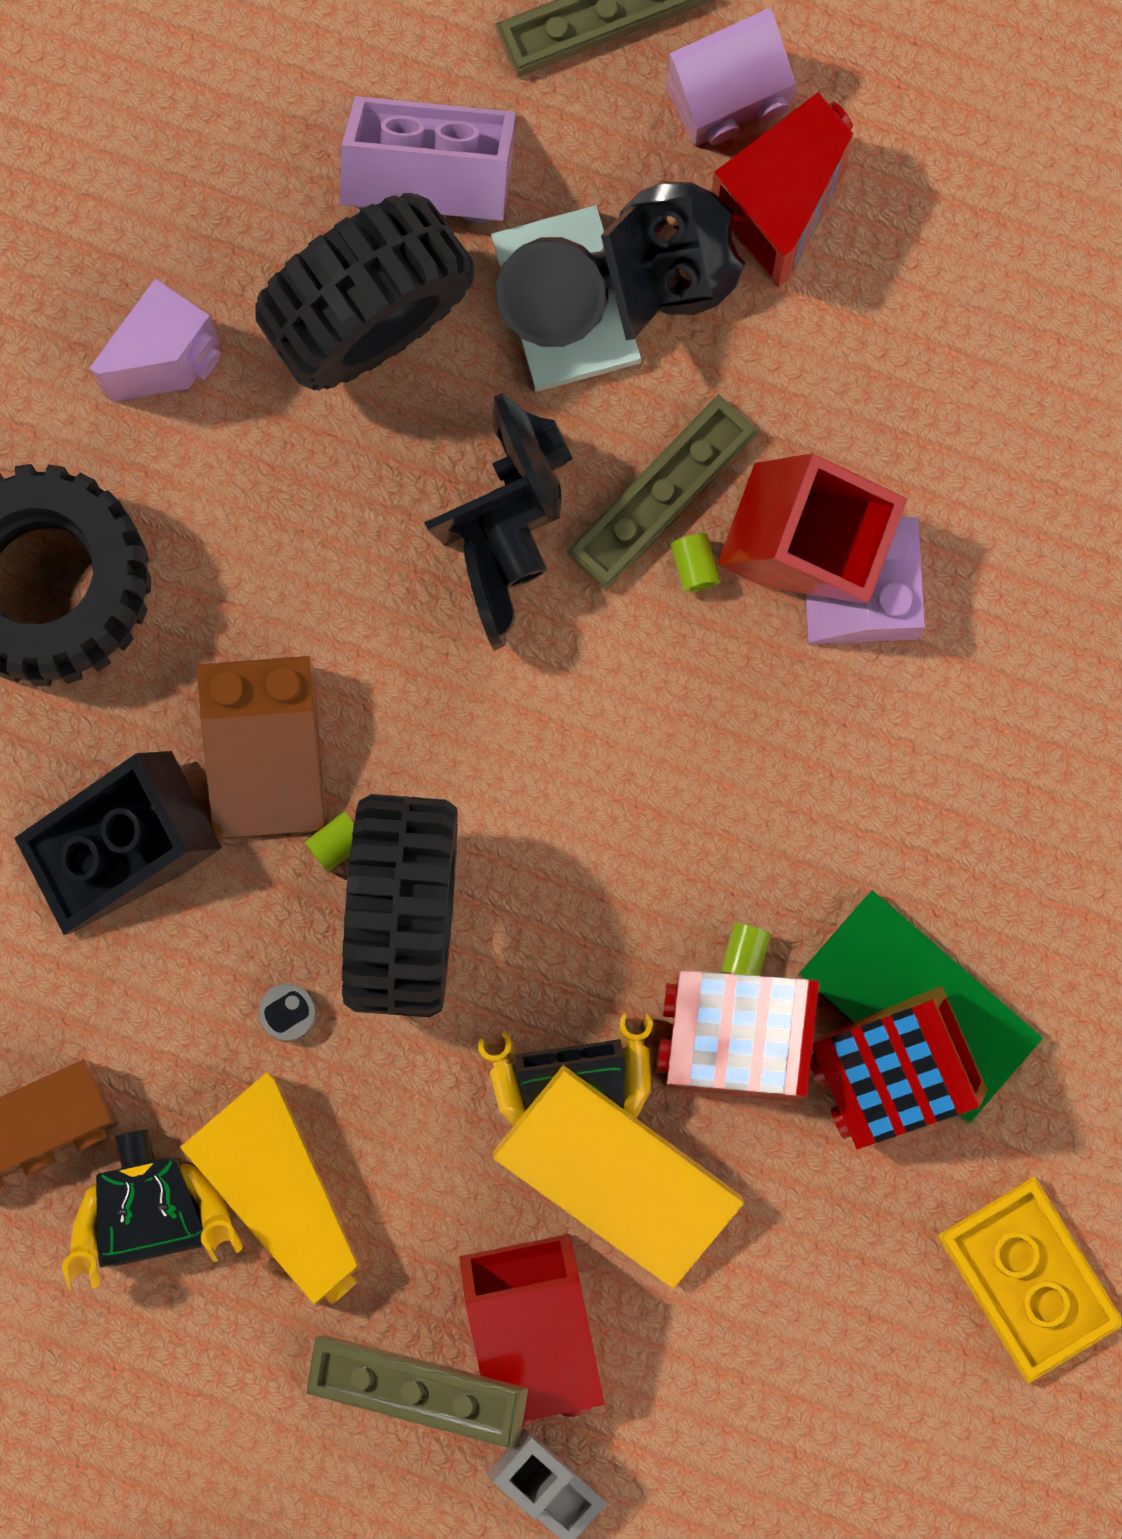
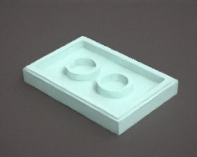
(605, 345)

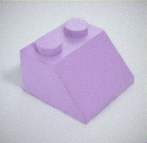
(731, 79)
(157, 347)
(894, 608)

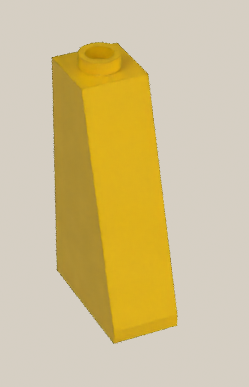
(271, 1182)

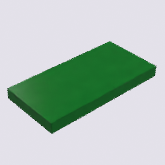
(885, 960)

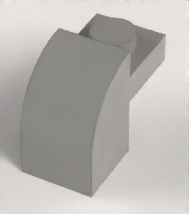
(546, 1487)

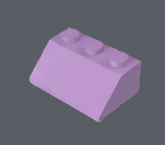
(431, 150)

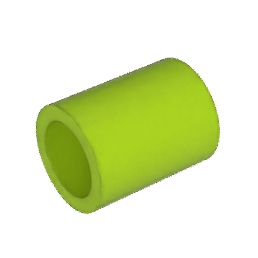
(695, 562)
(332, 842)
(745, 950)

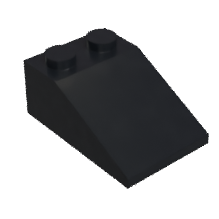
(117, 840)

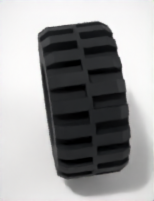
(364, 291)
(117, 585)
(399, 905)

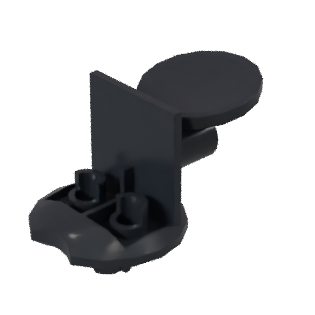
(559, 289)
(500, 523)

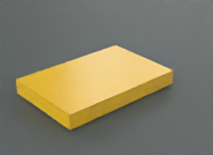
(1030, 1280)

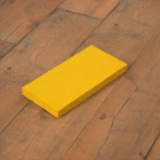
(618, 1177)

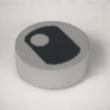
(287, 1012)

